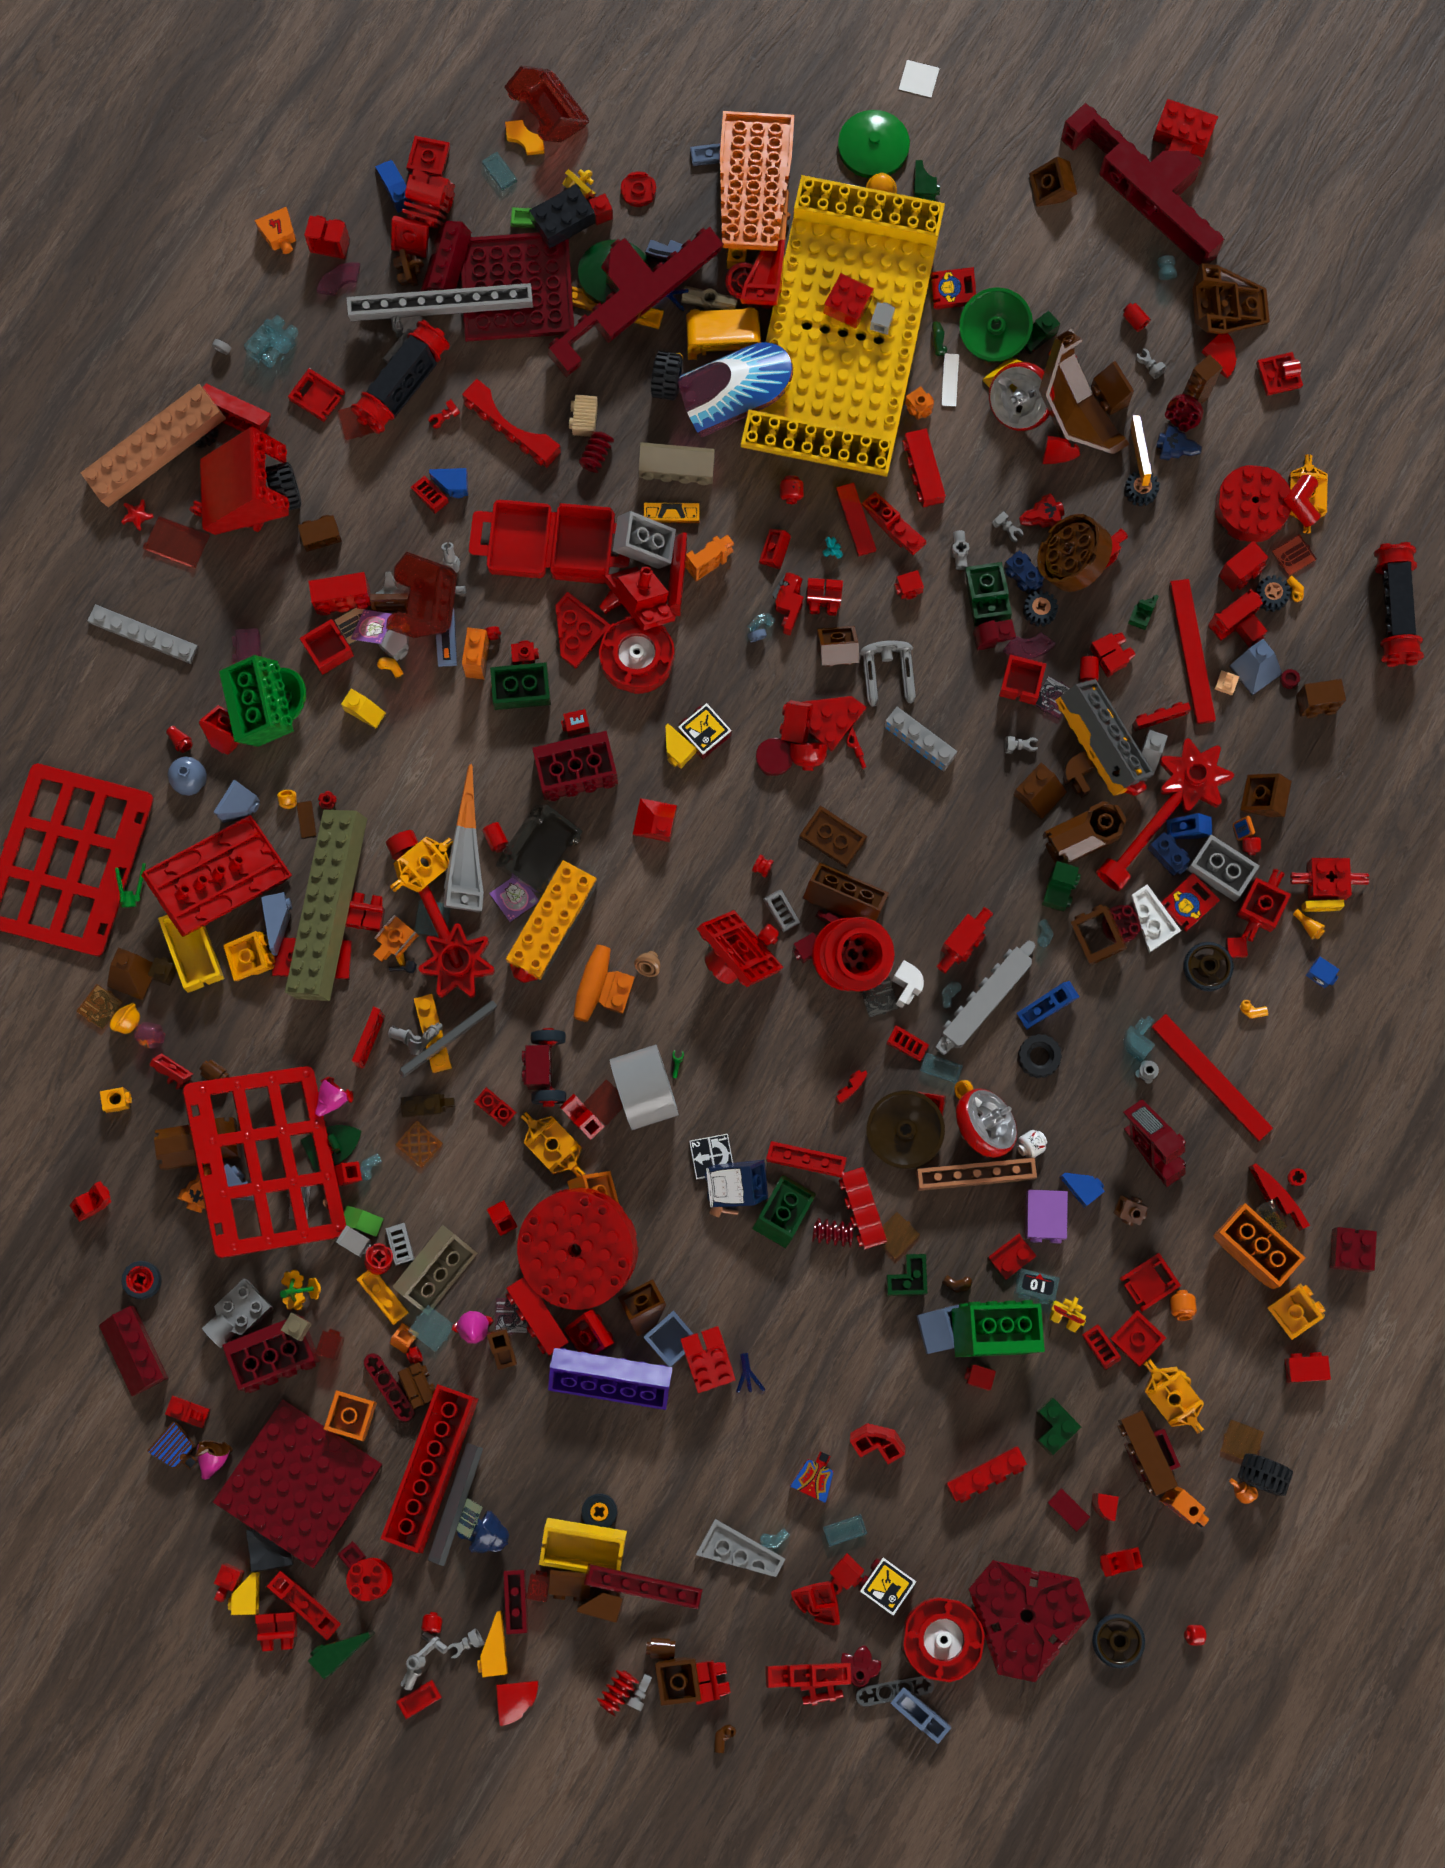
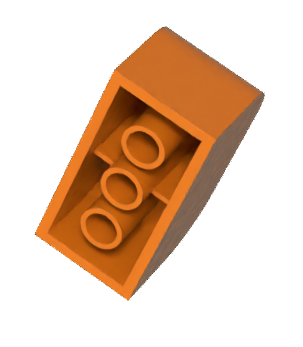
(1258, 1247)

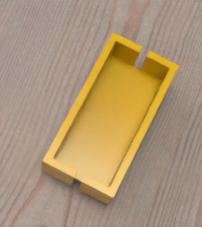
(192, 956)
(577, 1544)

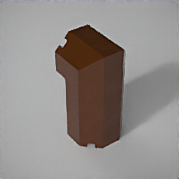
(1085, 833)
(176, 1147)

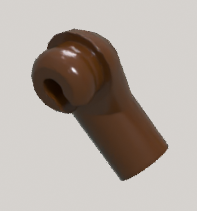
(959, 1285)
(723, 1735)

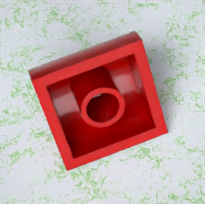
(589, 1334)

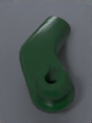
(938, 338)

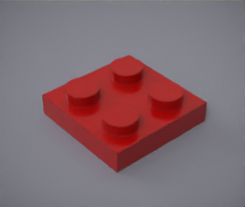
(428, 156)
(409, 235)
(1138, 1338)

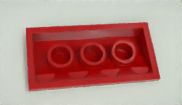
(676, 575)

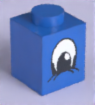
(1323, 972)

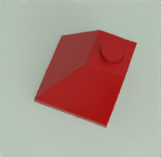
(218, 730)
(654, 820)

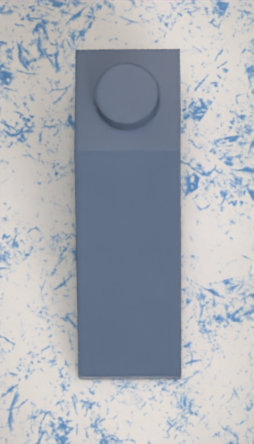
(277, 917)

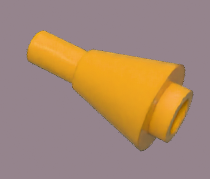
(1312, 927)

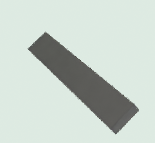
(447, 1039)
(455, 1504)

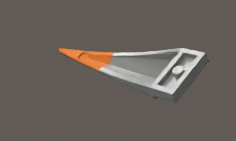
(463, 877)

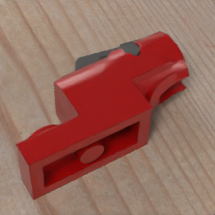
(788, 600)

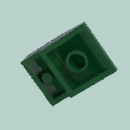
(988, 593)

